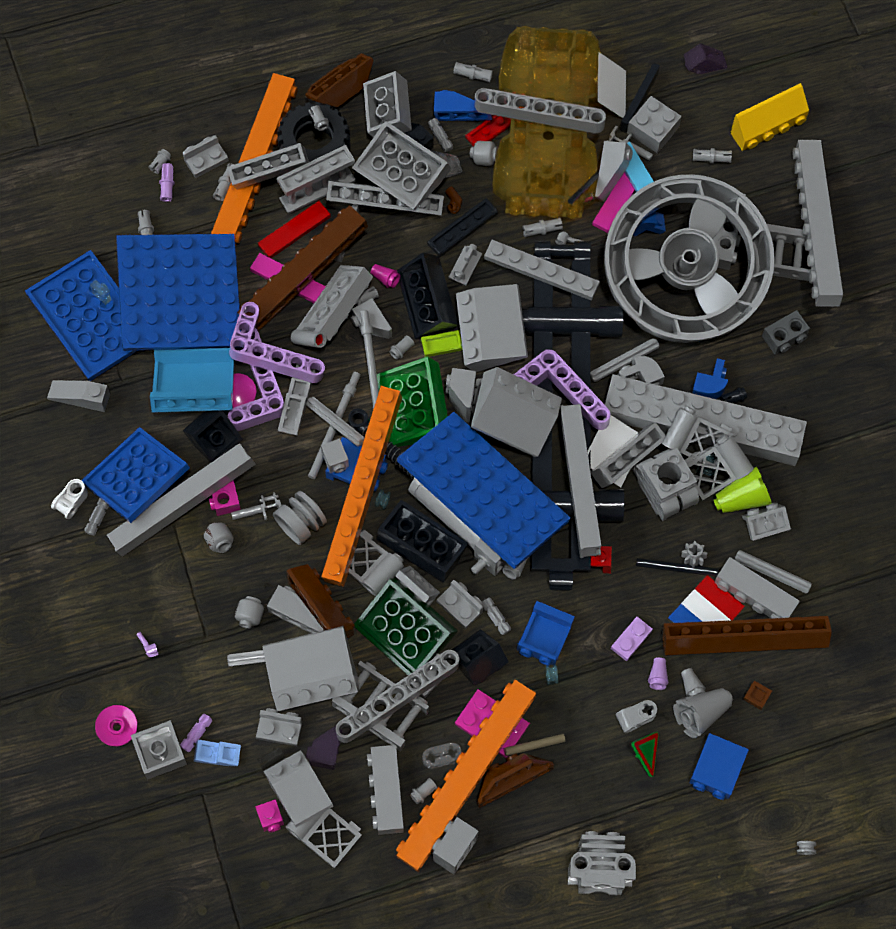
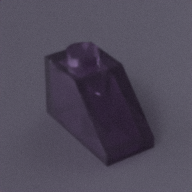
(704, 59)
(324, 750)

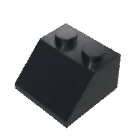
(212, 434)
(480, 657)

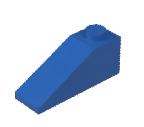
(456, 107)

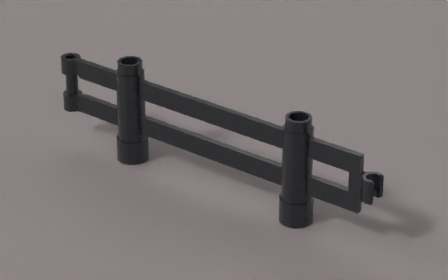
(580, 322)

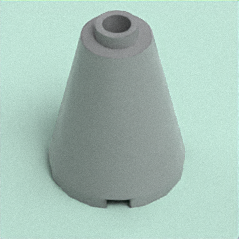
(701, 710)

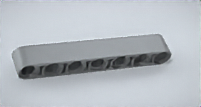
(547, 116)
(393, 705)

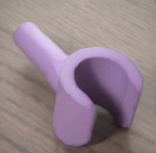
(151, 650)

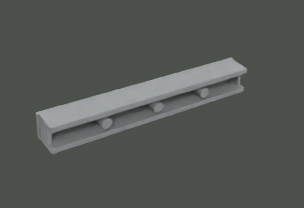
(580, 480)
(181, 499)

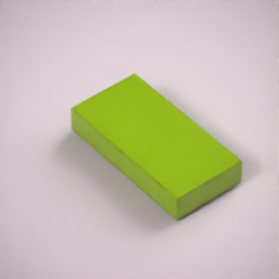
(441, 343)

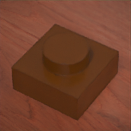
(757, 695)

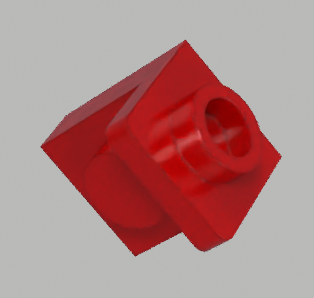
(603, 560)

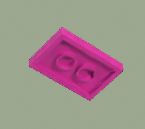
(477, 710)

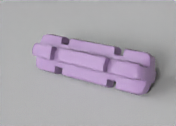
(196, 732)

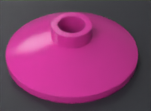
(109, 718)

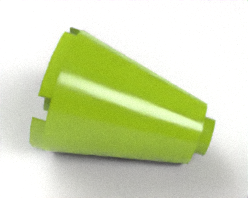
(743, 494)

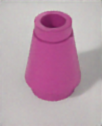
(385, 275)

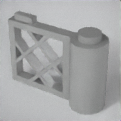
(683, 429)
(731, 458)
(381, 570)
(310, 827)

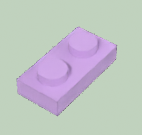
(631, 638)

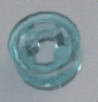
(382, 499)
(551, 674)

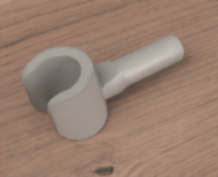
(563, 237)

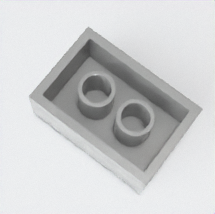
(387, 101)

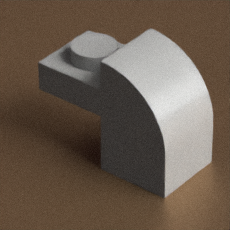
(643, 369)

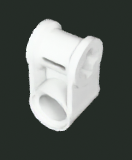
(69, 500)

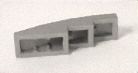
(295, 405)

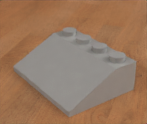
(401, 166)
(491, 326)
(515, 411)
(310, 668)

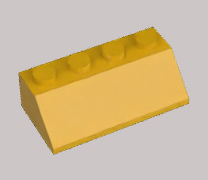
(770, 117)

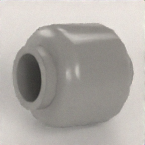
(484, 153)
(218, 537)
(249, 612)

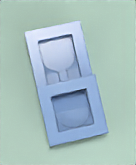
(217, 753)

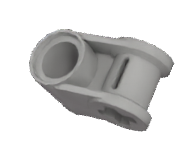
(633, 717)

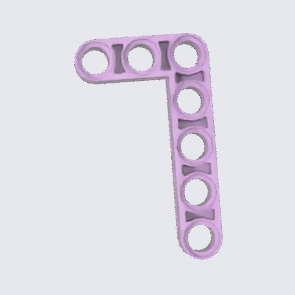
(269, 352)
(565, 384)
(264, 404)

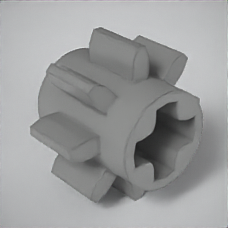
(691, 559)

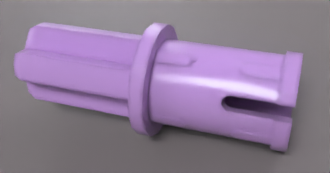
(166, 182)

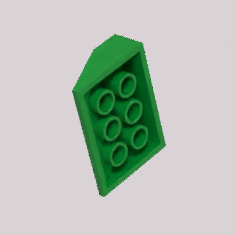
(421, 402)

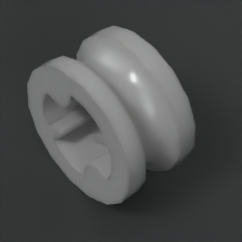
(806, 847)

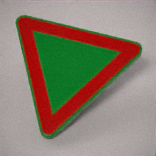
(646, 751)

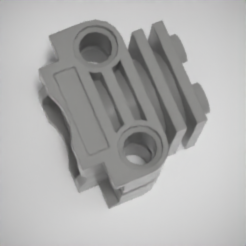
(663, 497)
(601, 863)

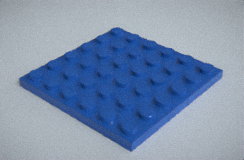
(177, 291)

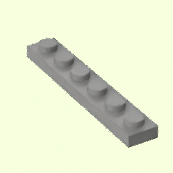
(541, 270)

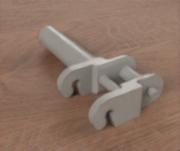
(640, 151)
(257, 509)

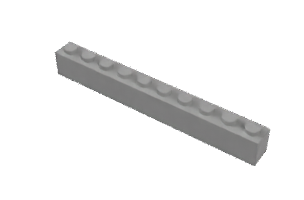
(818, 223)

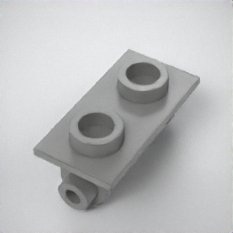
(465, 264)

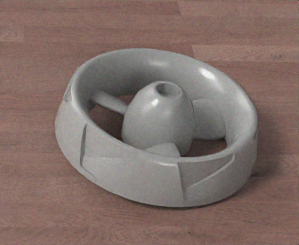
(717, 297)

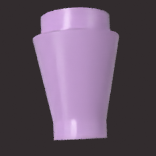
(658, 676)

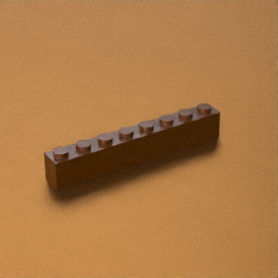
(307, 264)
(746, 635)

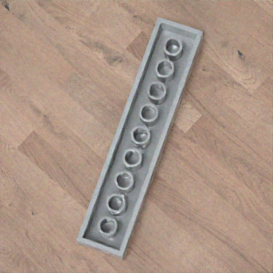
(754, 430)

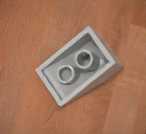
(298, 788)

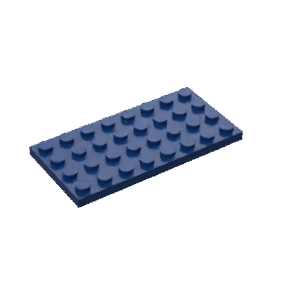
(483, 490)

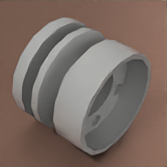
(303, 514)

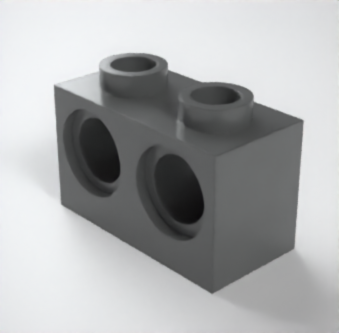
(783, 329)

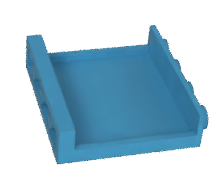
(192, 380)

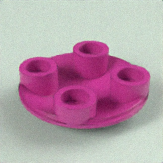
(243, 390)

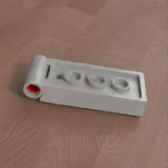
(332, 306)

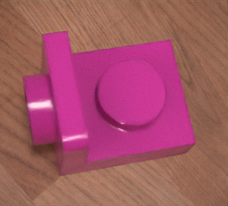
(270, 816)

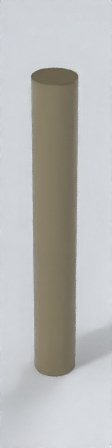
(534, 744)

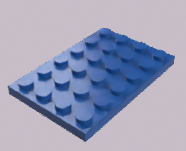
(79, 318)

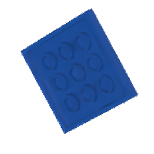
(135, 474)

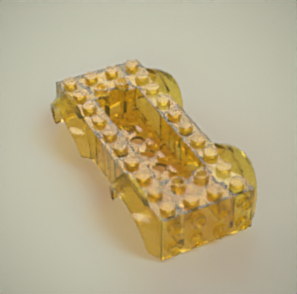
(539, 173)

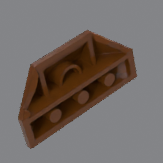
(342, 81)
(511, 776)

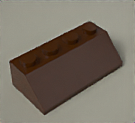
(318, 599)

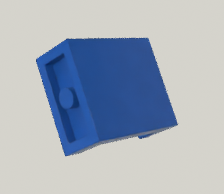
(352, 452)
(545, 634)
(718, 767)

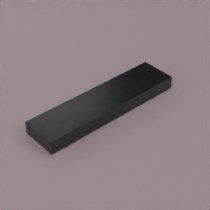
(640, 96)
(462, 227)

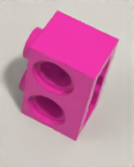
(228, 492)

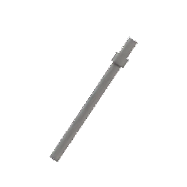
(367, 331)
(348, 392)

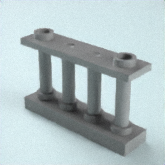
(310, 180)
(794, 236)
(344, 705)

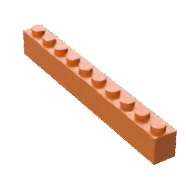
(260, 142)
(362, 486)
(466, 775)

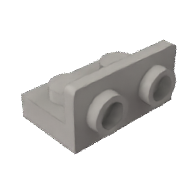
(204, 156)
(766, 521)
(417, 584)
(460, 604)
(279, 727)

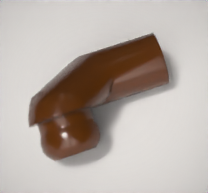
(455, 202)

